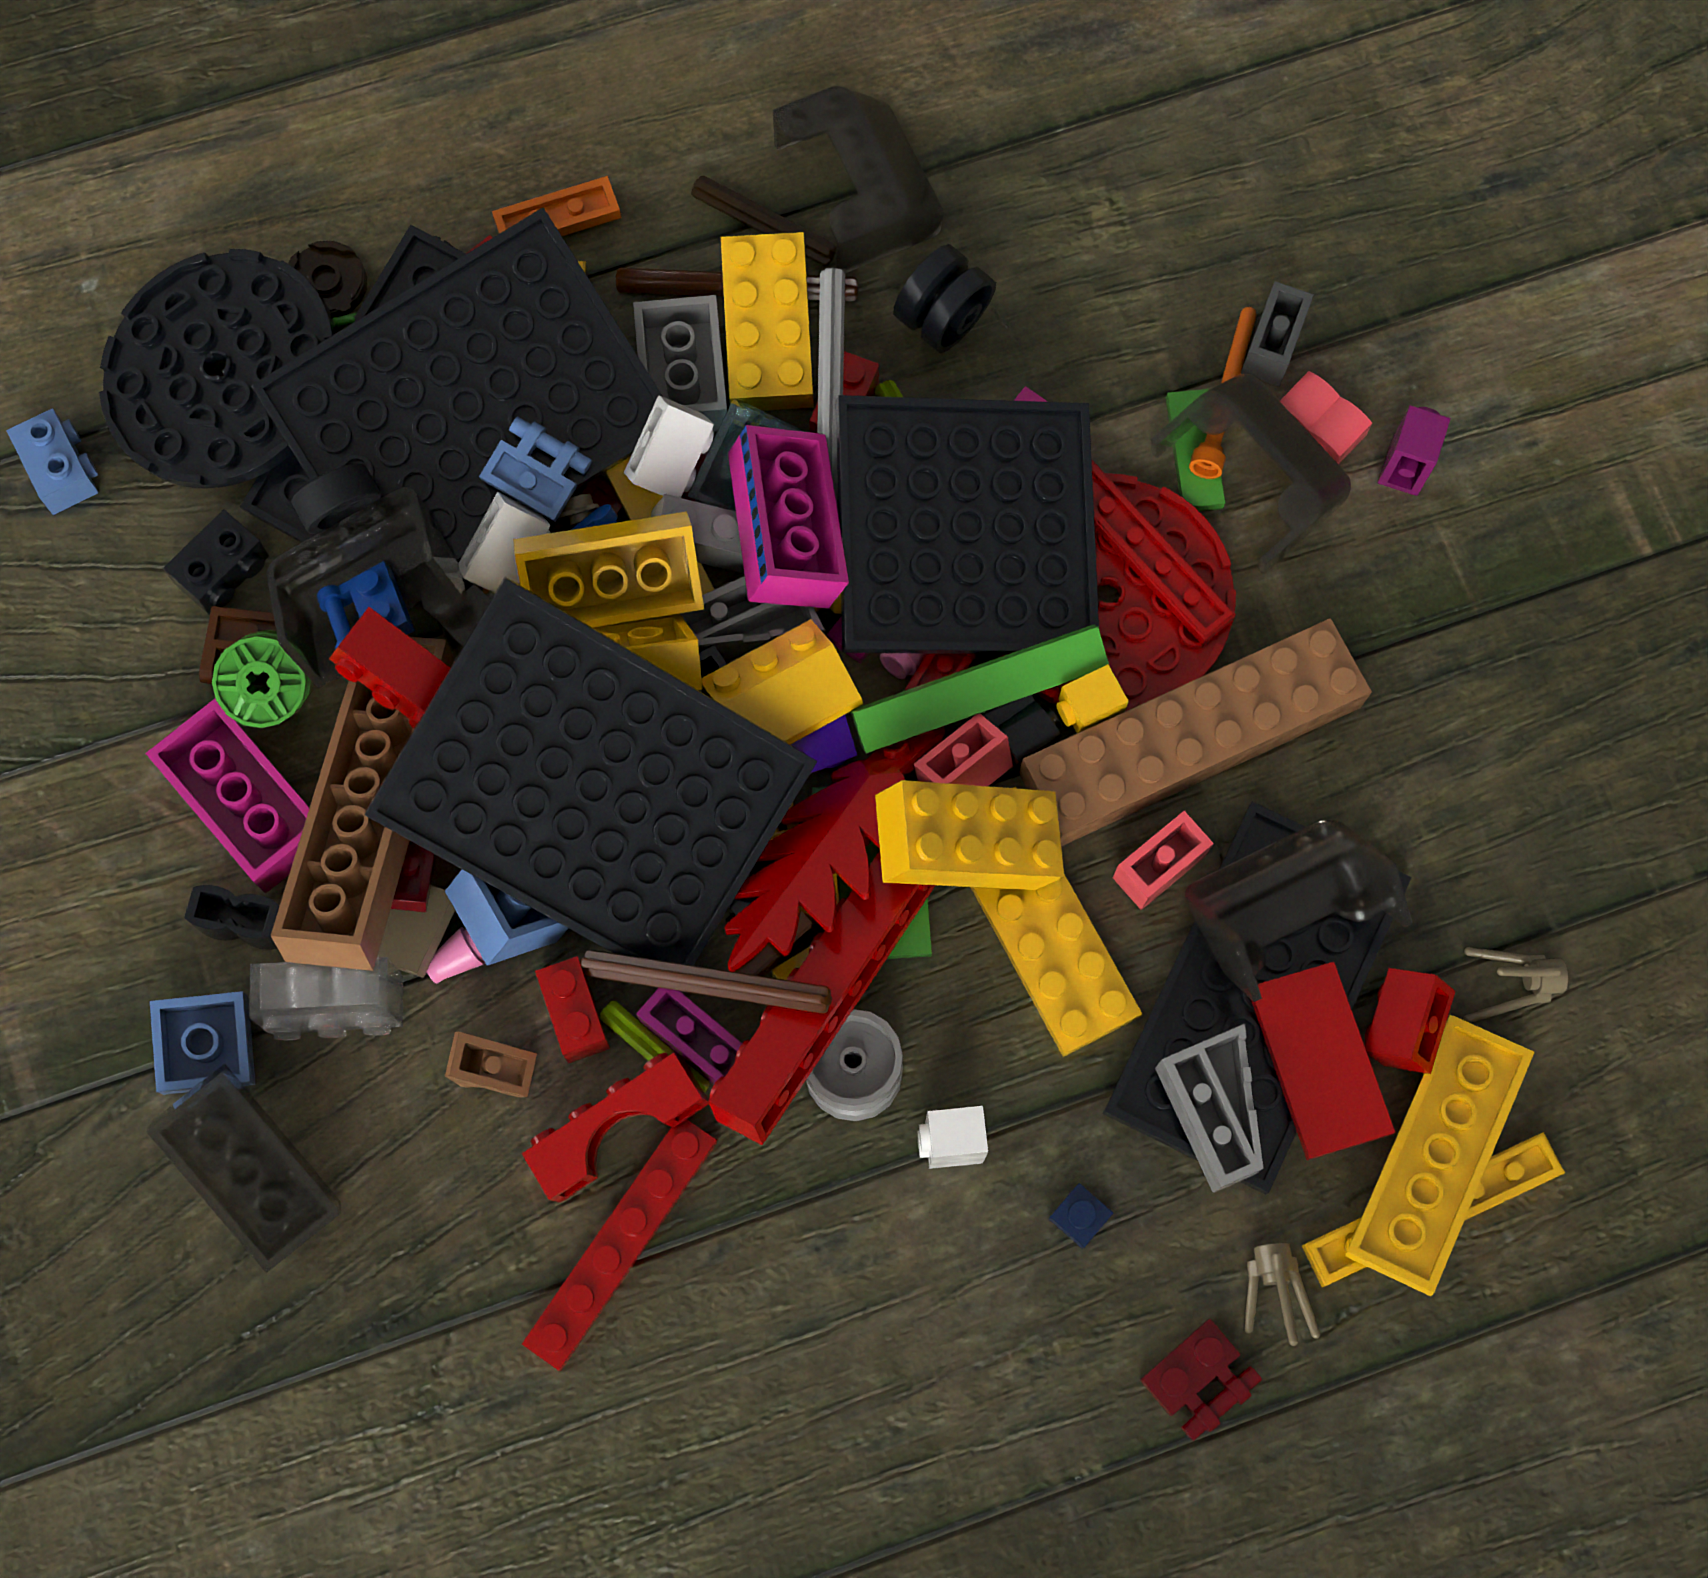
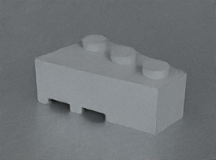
(742, 625)
(1216, 1106)

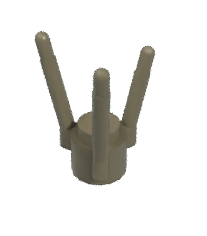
(1538, 974)
(1278, 1268)

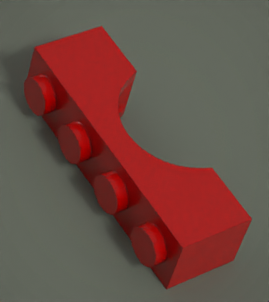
(568, 1157)

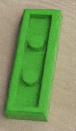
(1198, 491)

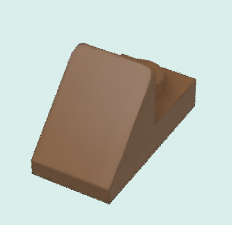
(490, 1065)

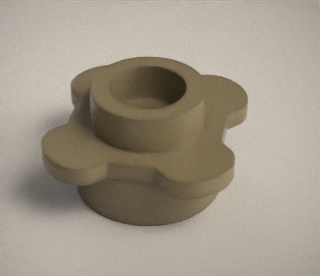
(577, 509)

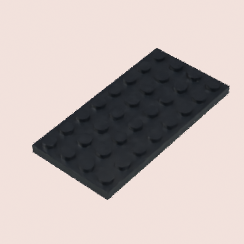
(1204, 1002)

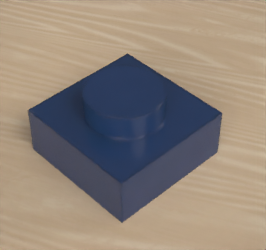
(1080, 1216)

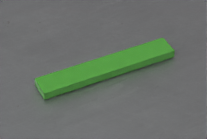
(979, 688)

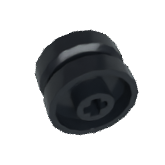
(944, 298)

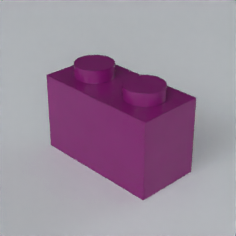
(1414, 450)

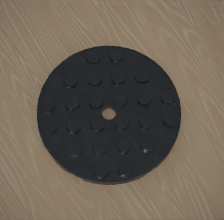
(160, 362)

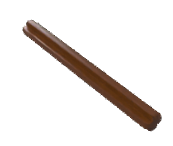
(700, 283)
(707, 981)

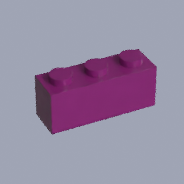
(690, 1033)

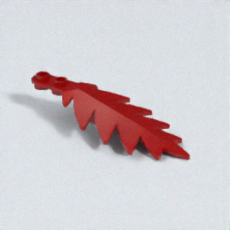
(828, 842)

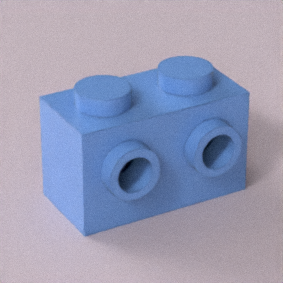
(53, 461)

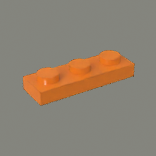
(569, 208)

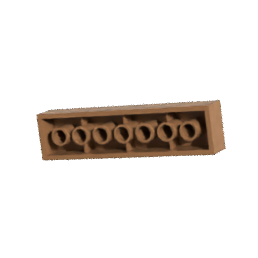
(1198, 730)
(344, 860)

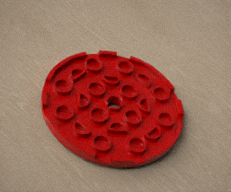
(1140, 634)

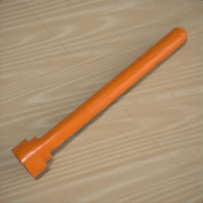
(1209, 458)

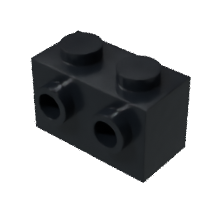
(217, 562)

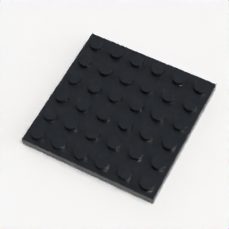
(964, 524)

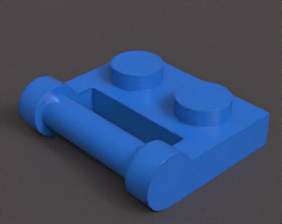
(371, 589)

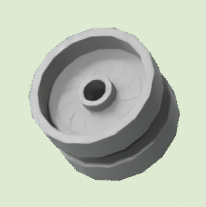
(870, 1087)

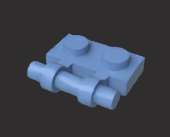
(529, 480)

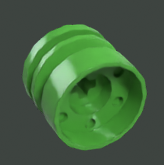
(235, 688)

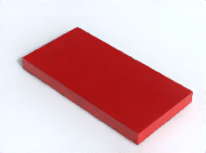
(1321, 1061)

